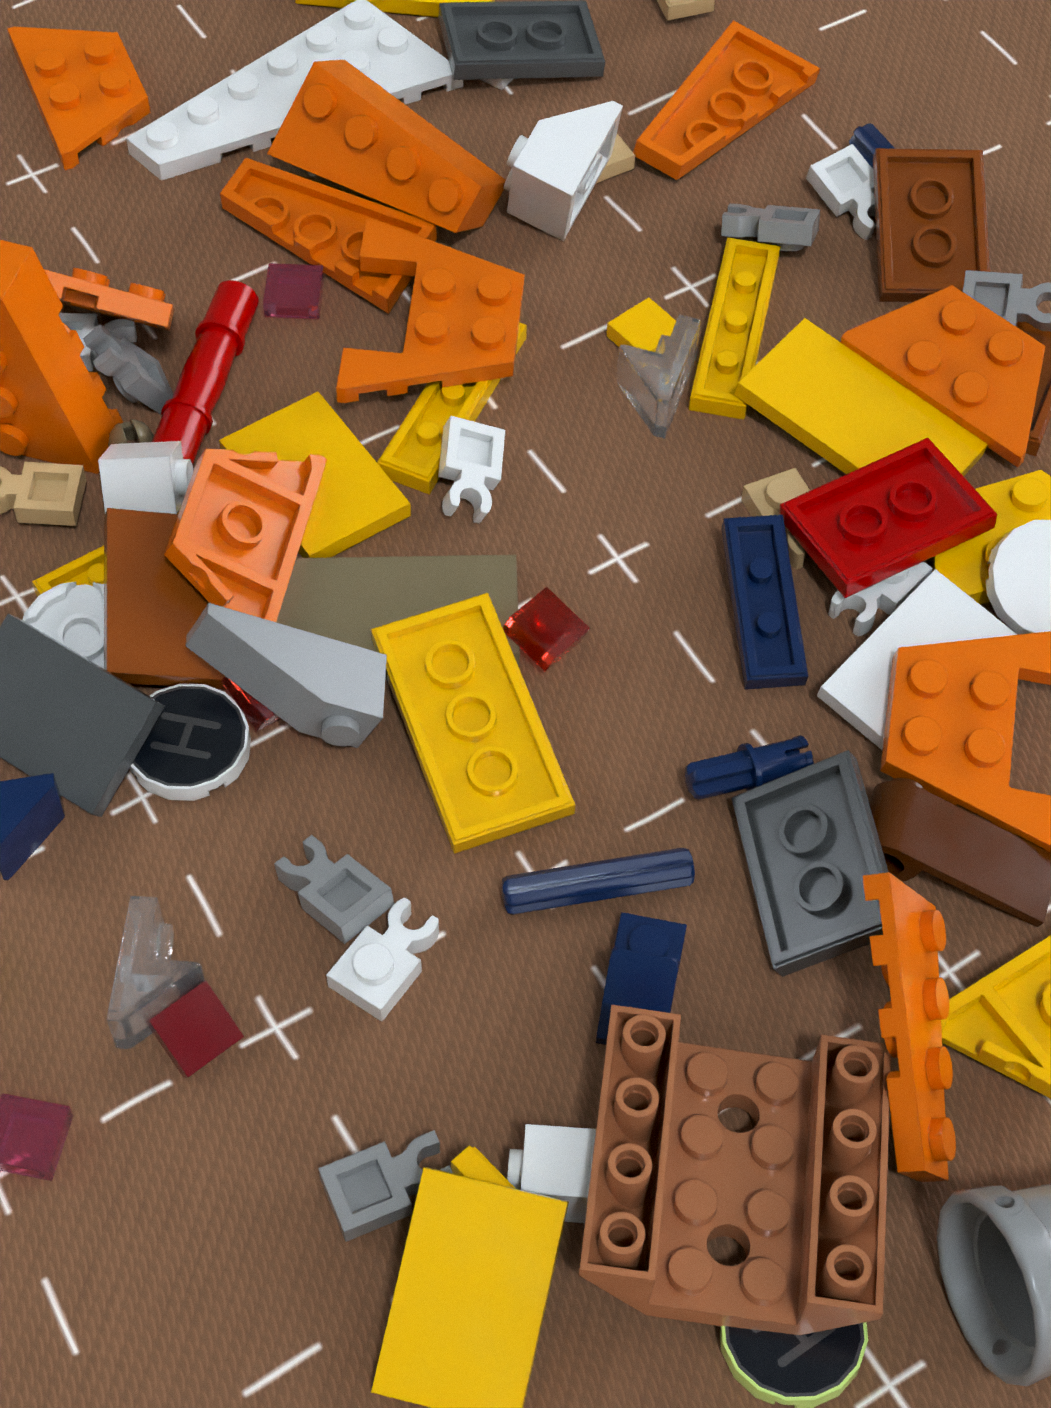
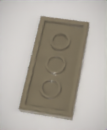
(355, 594)

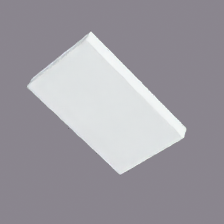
(929, 615)

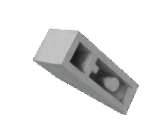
(298, 675)

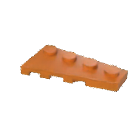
(723, 98)
(319, 225)
(913, 1026)

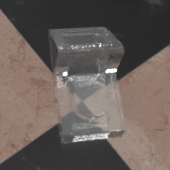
(658, 378)
(145, 974)

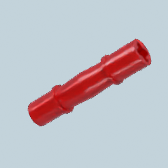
(207, 368)

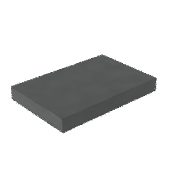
(520, 40)
(68, 716)
(807, 858)

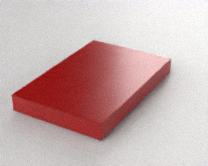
(887, 517)

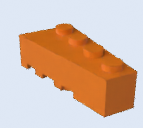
(383, 149)
(46, 394)

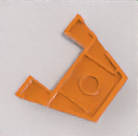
(92, 292)
(458, 319)
(955, 725)

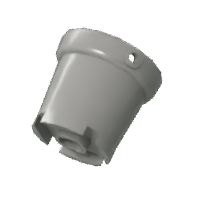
(999, 1276)

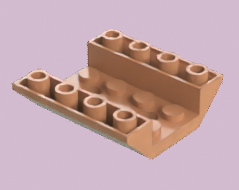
(793, 1191)

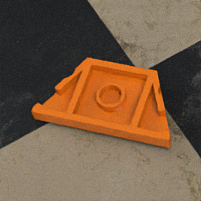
(79, 85)
(960, 363)
(244, 527)

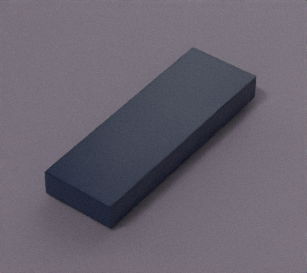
(764, 602)

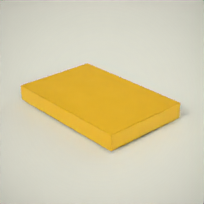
(354, 491)
(469, 1294)

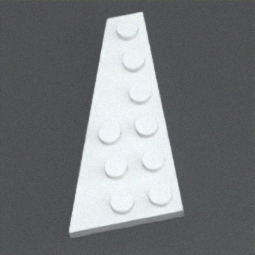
(256, 99)

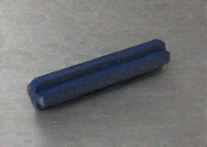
(597, 880)

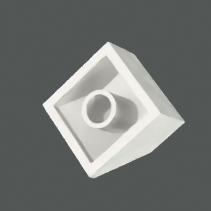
(560, 166)

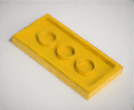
(847, 404)
(472, 723)

